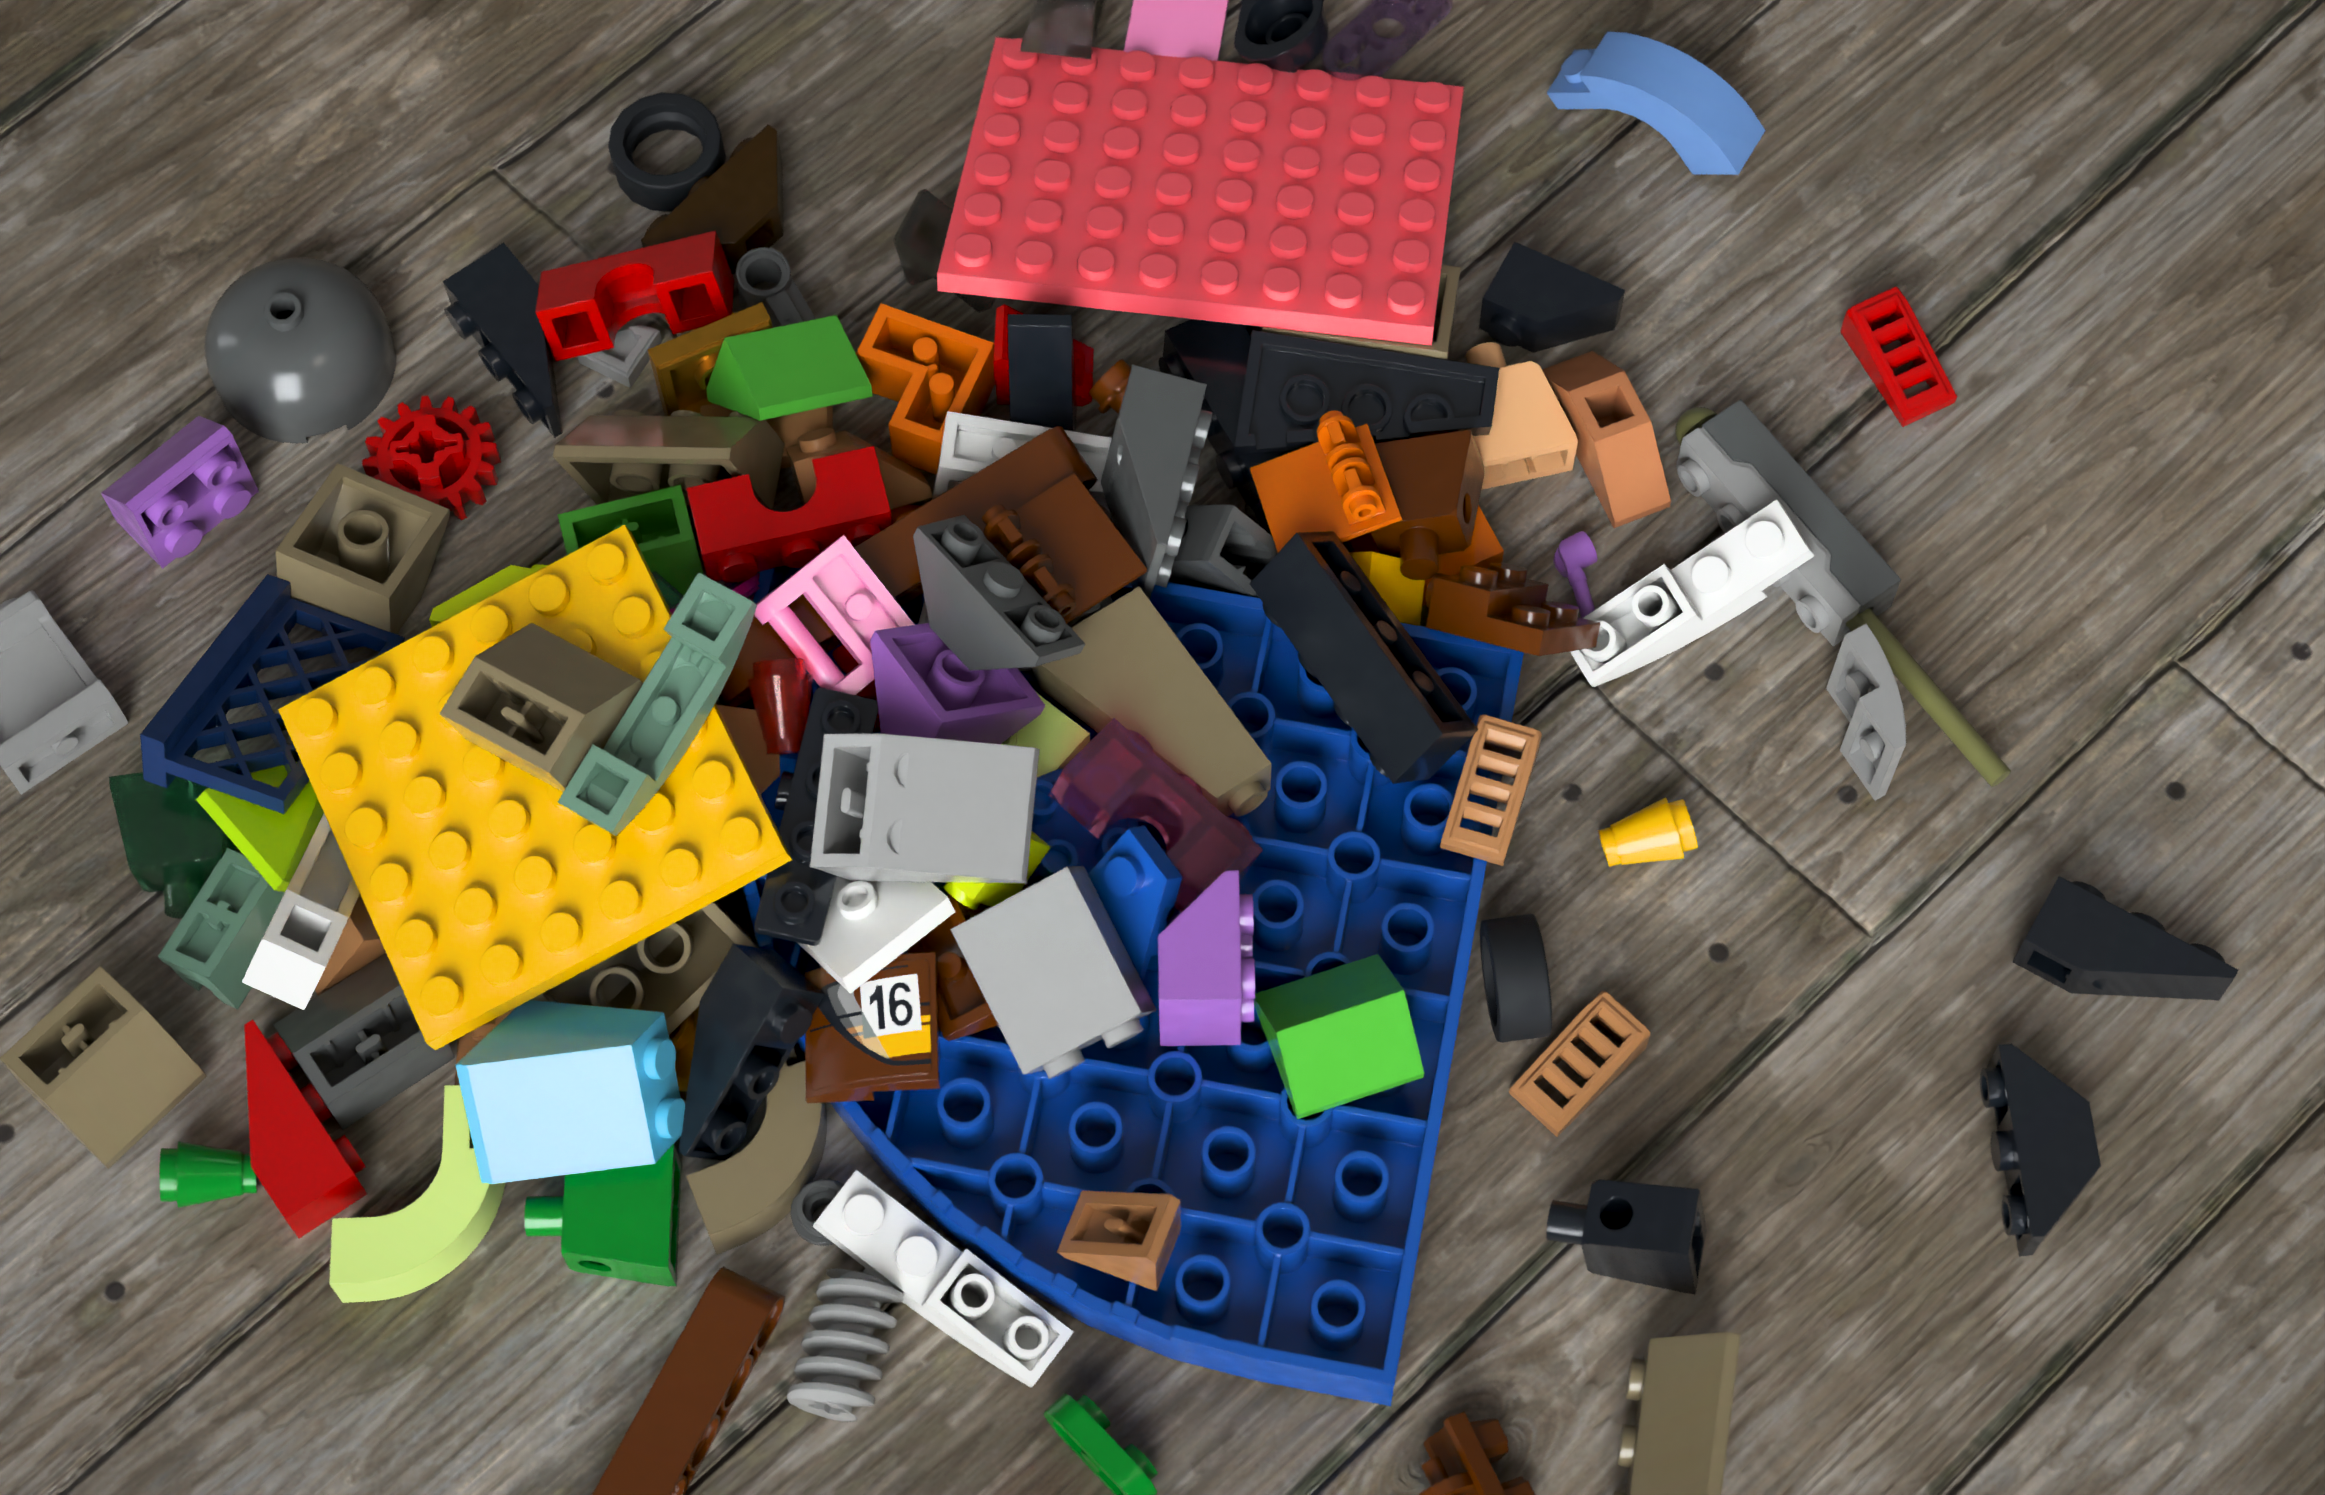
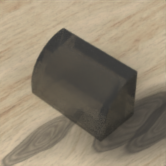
(1063, 27)

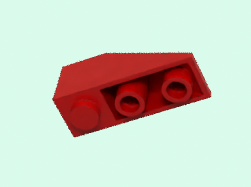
(289, 1147)

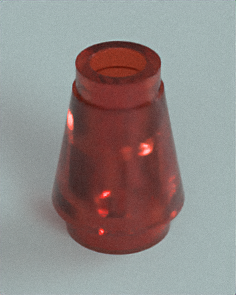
(781, 702)

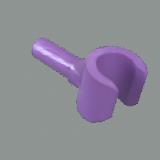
(1569, 559)

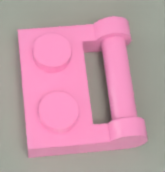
(847, 600)

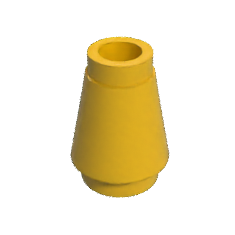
(1650, 835)

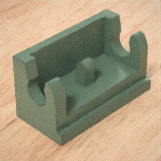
(223, 929)

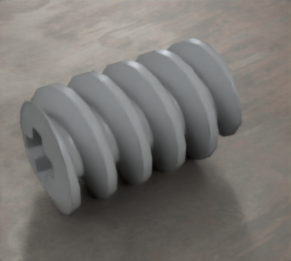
(842, 1344)

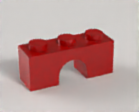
(593, 299)
(745, 537)

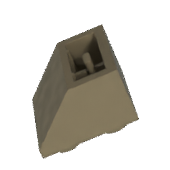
(540, 703)
(103, 1067)

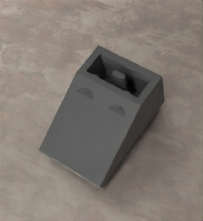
(1155, 467)

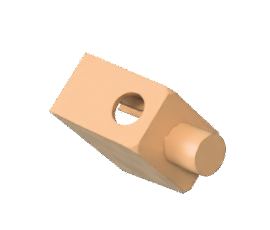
(1528, 427)

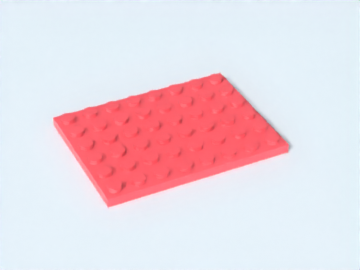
(1207, 192)

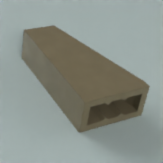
(1152, 685)

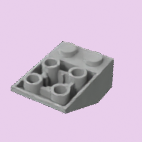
(924, 809)

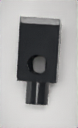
(1636, 1232)

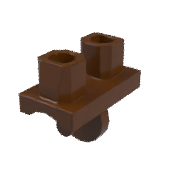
(1463, 1459)

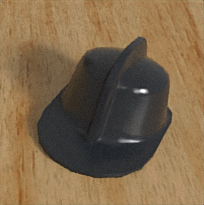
(1281, 32)

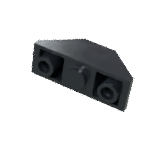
(2040, 1142)

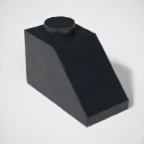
(1546, 302)

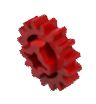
(423, 436)

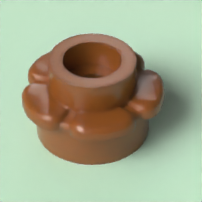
(1111, 387)

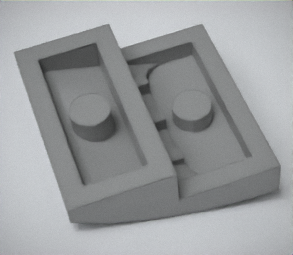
(1872, 704)

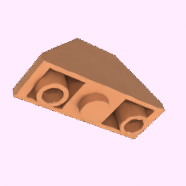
(1612, 436)

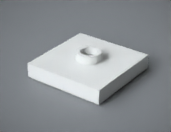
(874, 925)

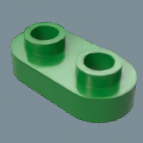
(1083, 1429)

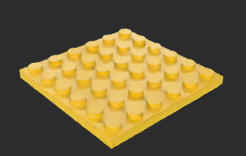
(474, 862)

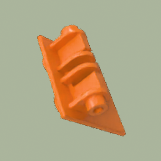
(1327, 485)

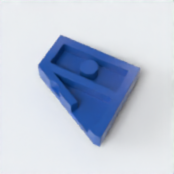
(1137, 891)

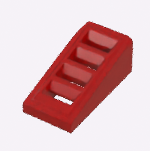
(1902, 325)

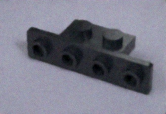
(795, 894)

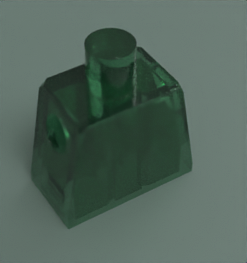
(167, 837)

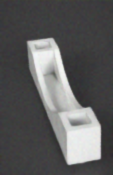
(305, 923)

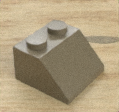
(362, 549)

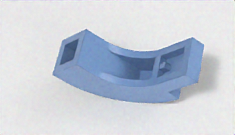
(1669, 92)

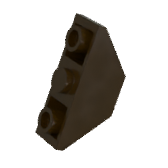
(737, 202)

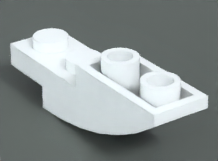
(1694, 597)
(942, 1282)

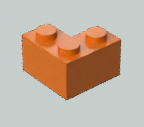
(928, 373)

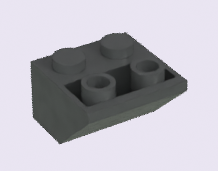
(360, 1042)

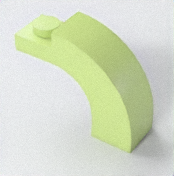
(428, 1238)

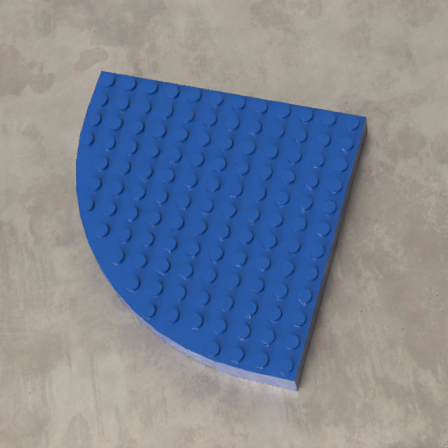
(1289, 1226)

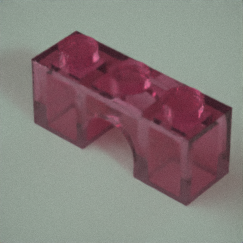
(1124, 778)

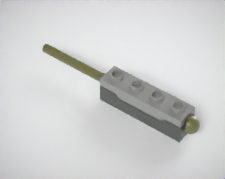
(1846, 584)

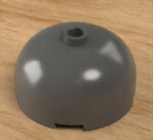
(299, 349)

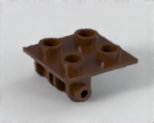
(1064, 547)

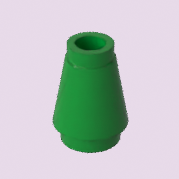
(204, 1174)

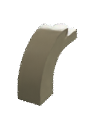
(758, 1184)

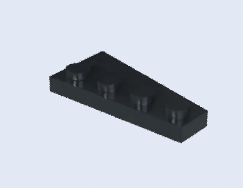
(1396, 393)

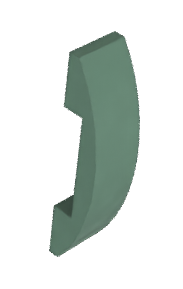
(666, 711)

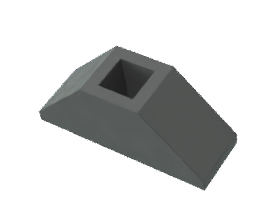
(985, 603)

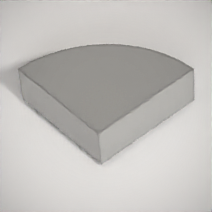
(627, 357)

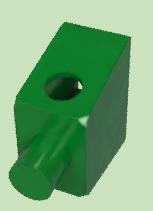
(616, 1221)

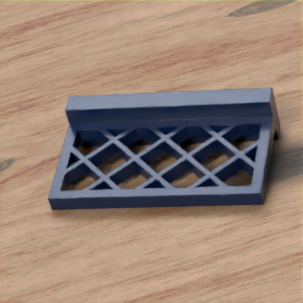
(220, 681)

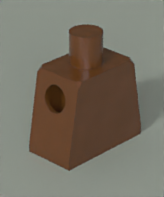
(1438, 497)

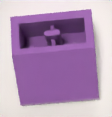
(182, 490)
(1208, 968)

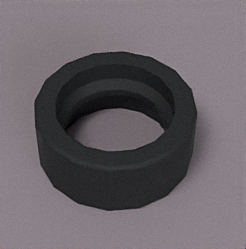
(654, 115)
(1516, 978)

